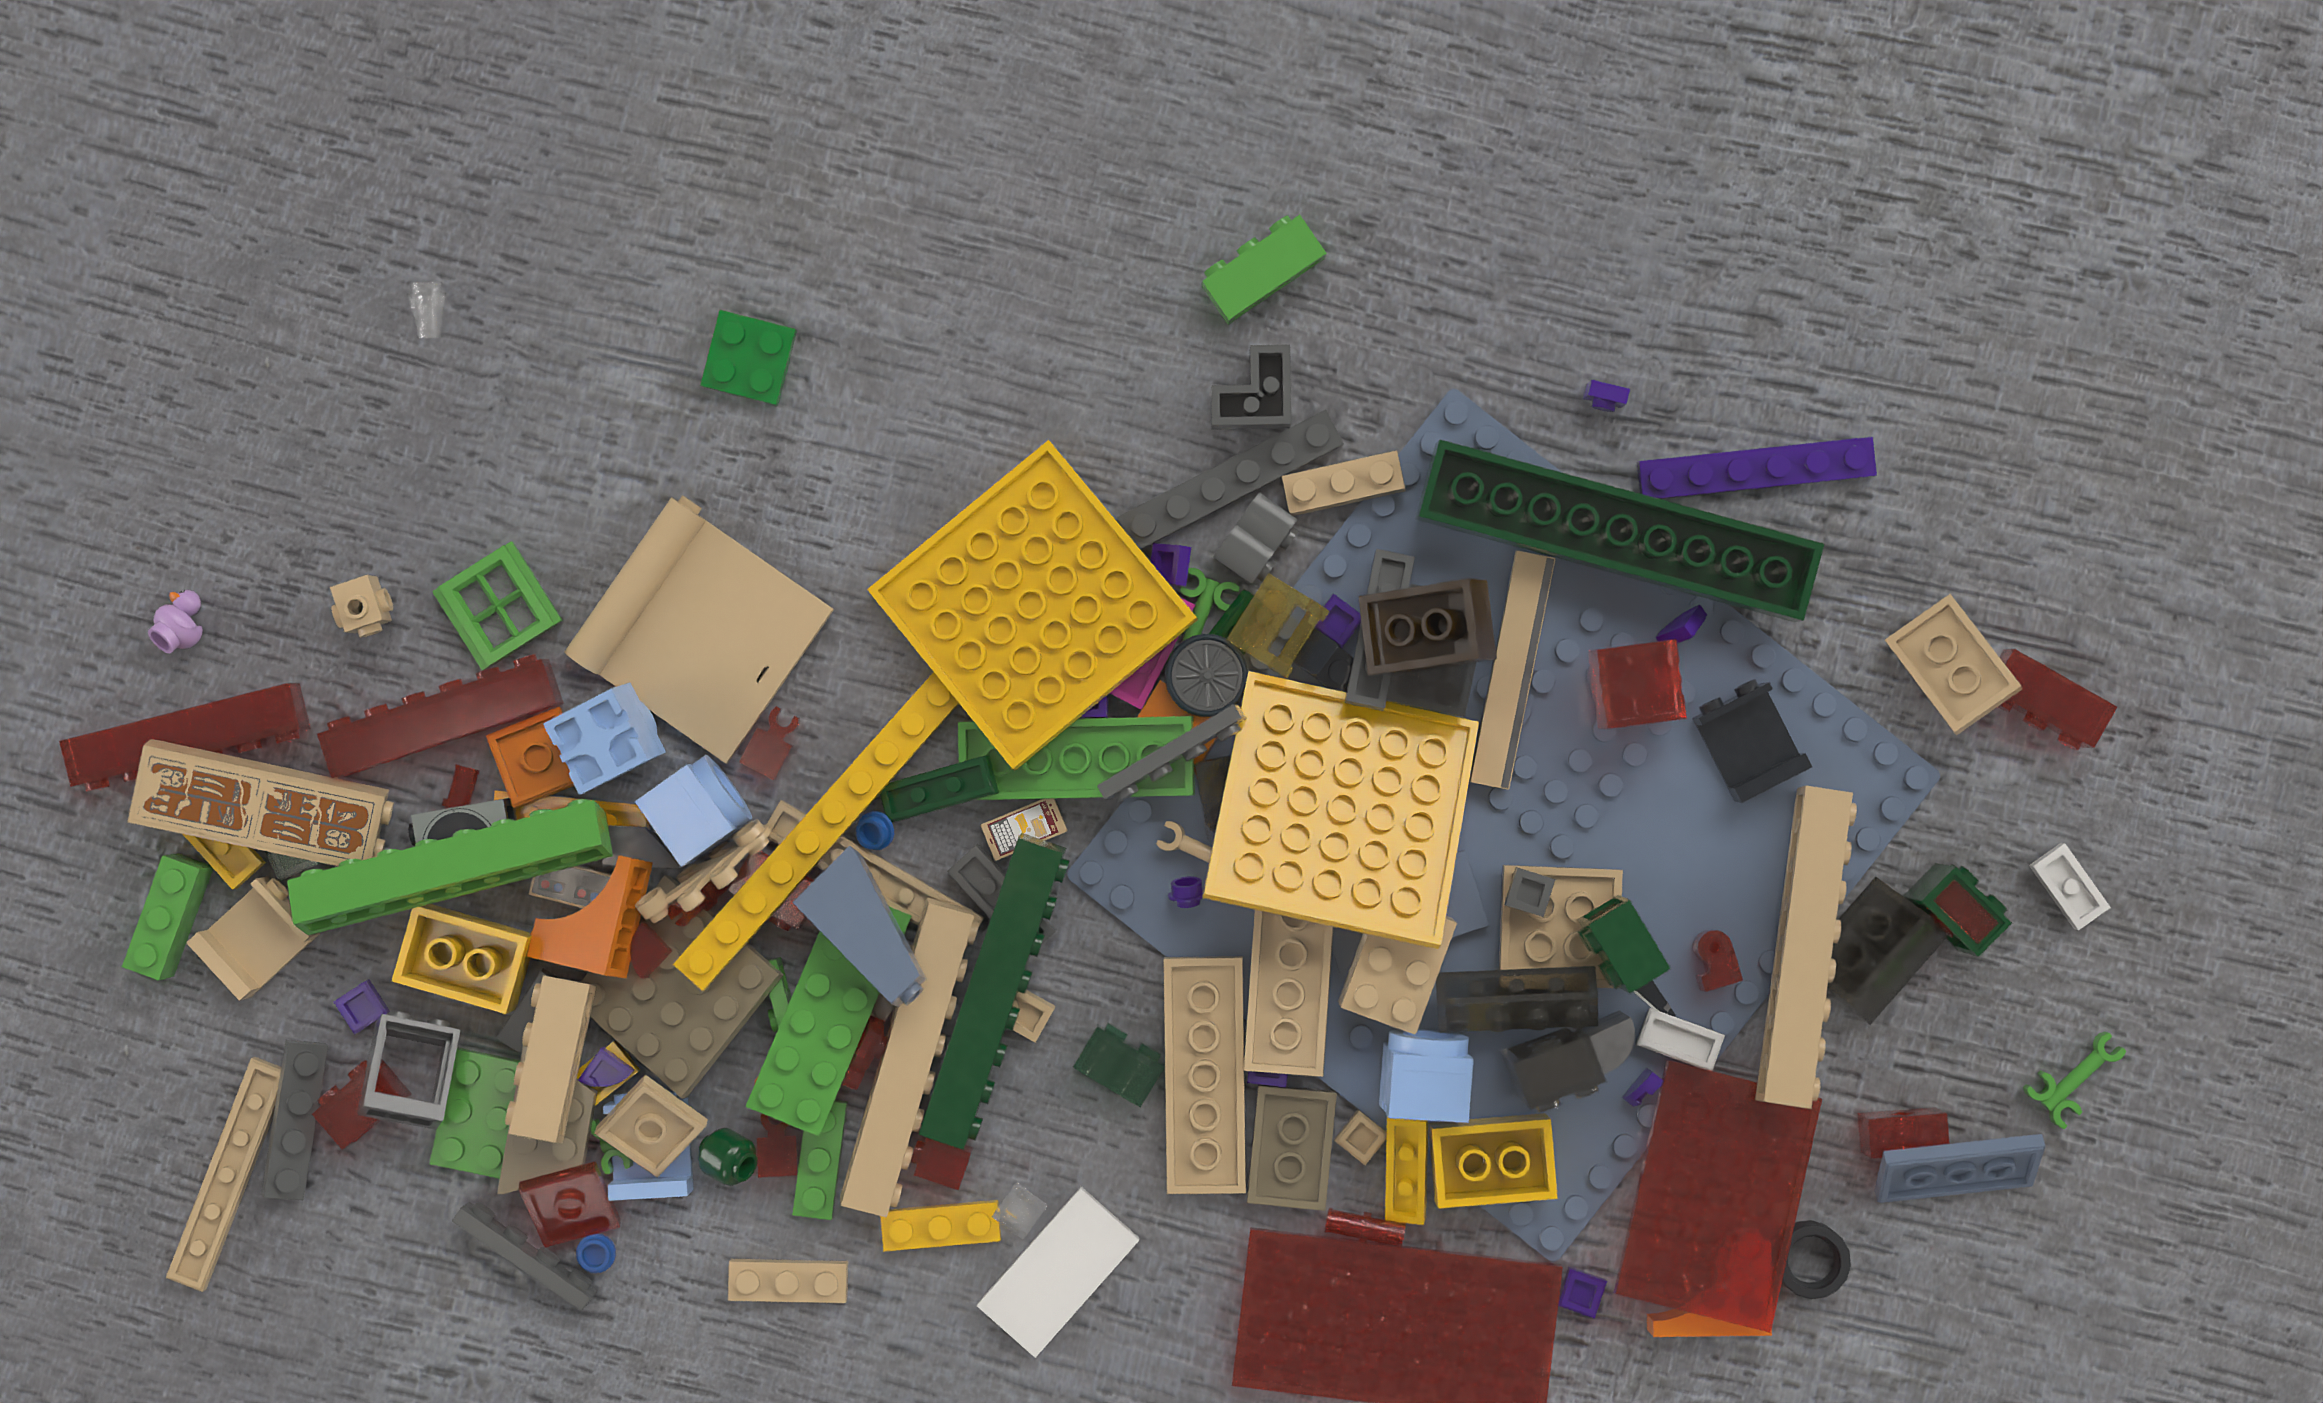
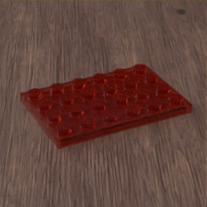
(1716, 1198)

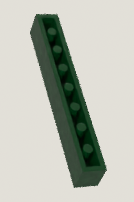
(993, 990)

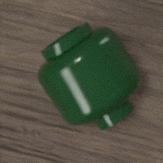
(727, 1157)

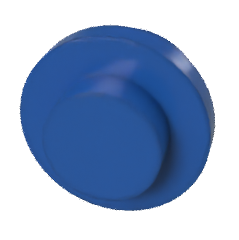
(875, 831)
(596, 1253)

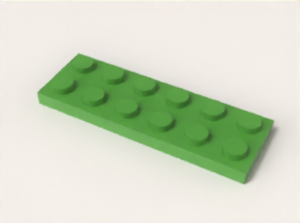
(1085, 757)
(816, 1038)

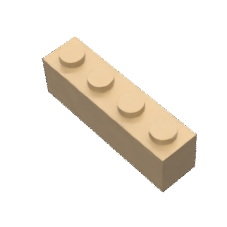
(551, 1059)

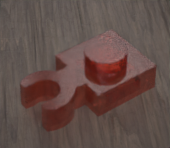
(768, 750)
(870, 1045)
(776, 1152)

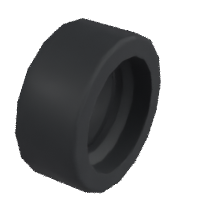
(1839, 1270)

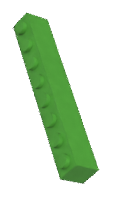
(449, 867)

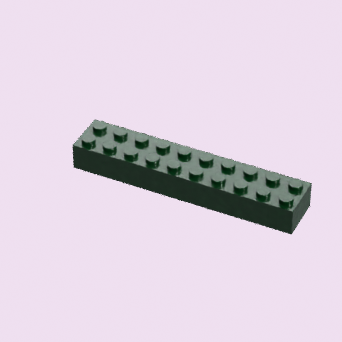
(1619, 531)

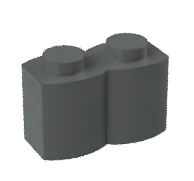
(1256, 538)

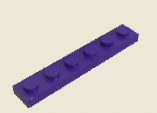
(1757, 468)

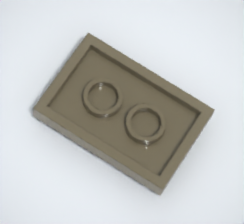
(1291, 1147)

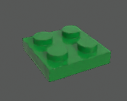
(748, 357)

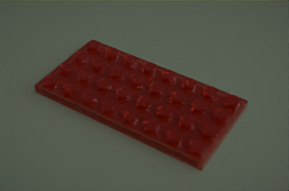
(1393, 1322)

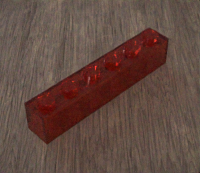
(439, 718)
(212, 727)

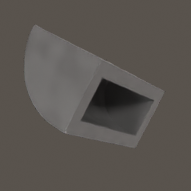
(1612, 1039)

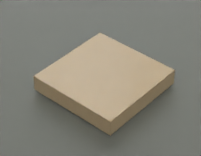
(651, 1126)

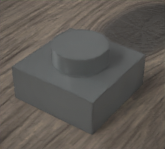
(1529, 892)

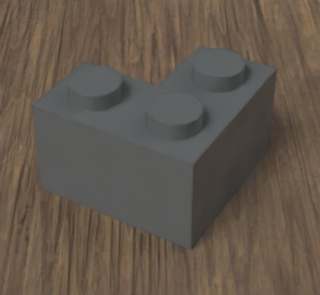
(1264, 401)

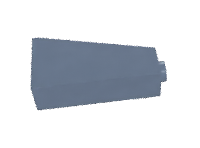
(859, 923)

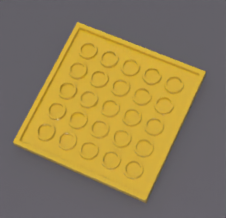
(1032, 605)
(1342, 811)

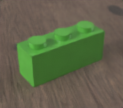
(1262, 268)
(167, 916)

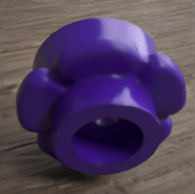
(1186, 891)

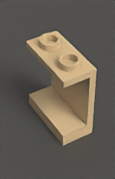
(252, 939)

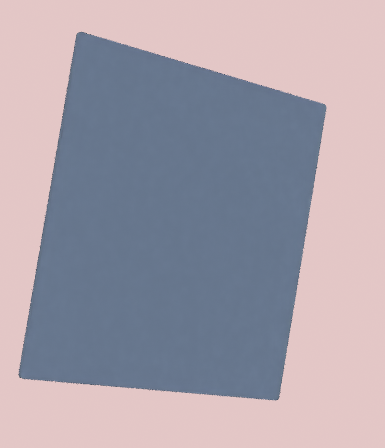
(1575, 800)

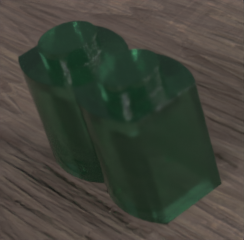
(1119, 1064)

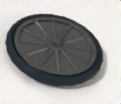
(1206, 675)

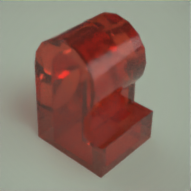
(1718, 958)

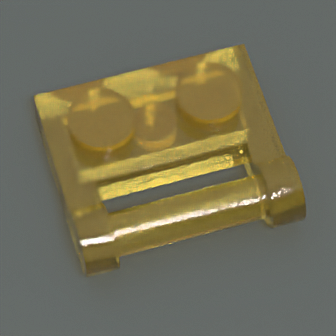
(1267, 617)

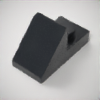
(1325, 661)

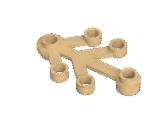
(719, 869)

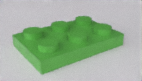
(475, 1114)

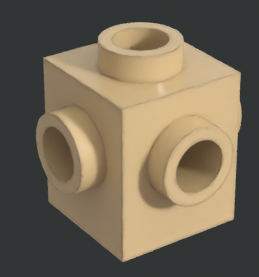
(350, 598)

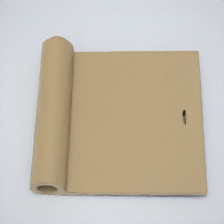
(697, 627)

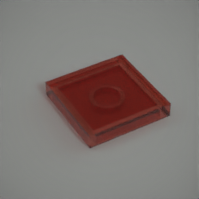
(569, 1204)

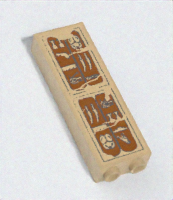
(258, 804)

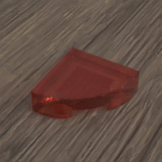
(647, 950)

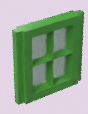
(497, 605)

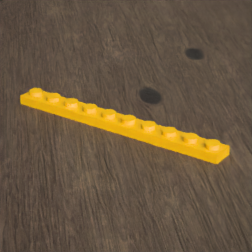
(816, 833)

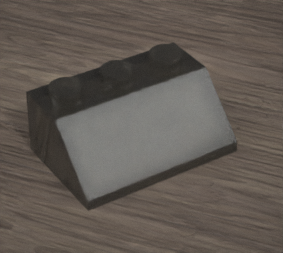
(1880, 949)

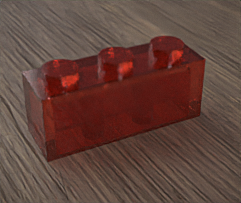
(2056, 702)

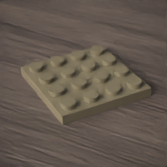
(669, 1018)

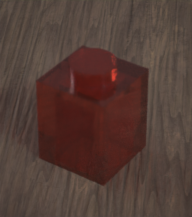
(941, 1162)

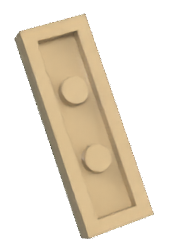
(1343, 483)
(788, 1280)

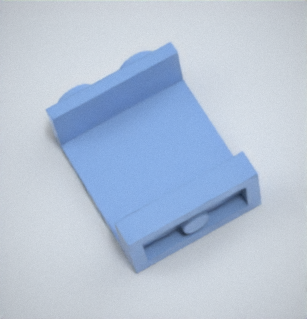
(641, 1184)

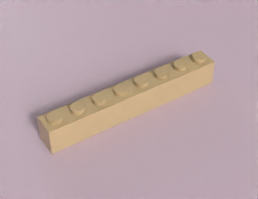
(1805, 947)
(906, 1061)

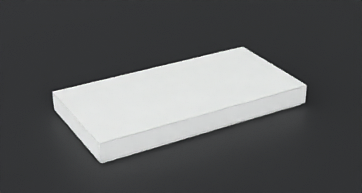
(1058, 1272)

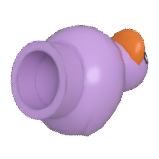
(173, 623)

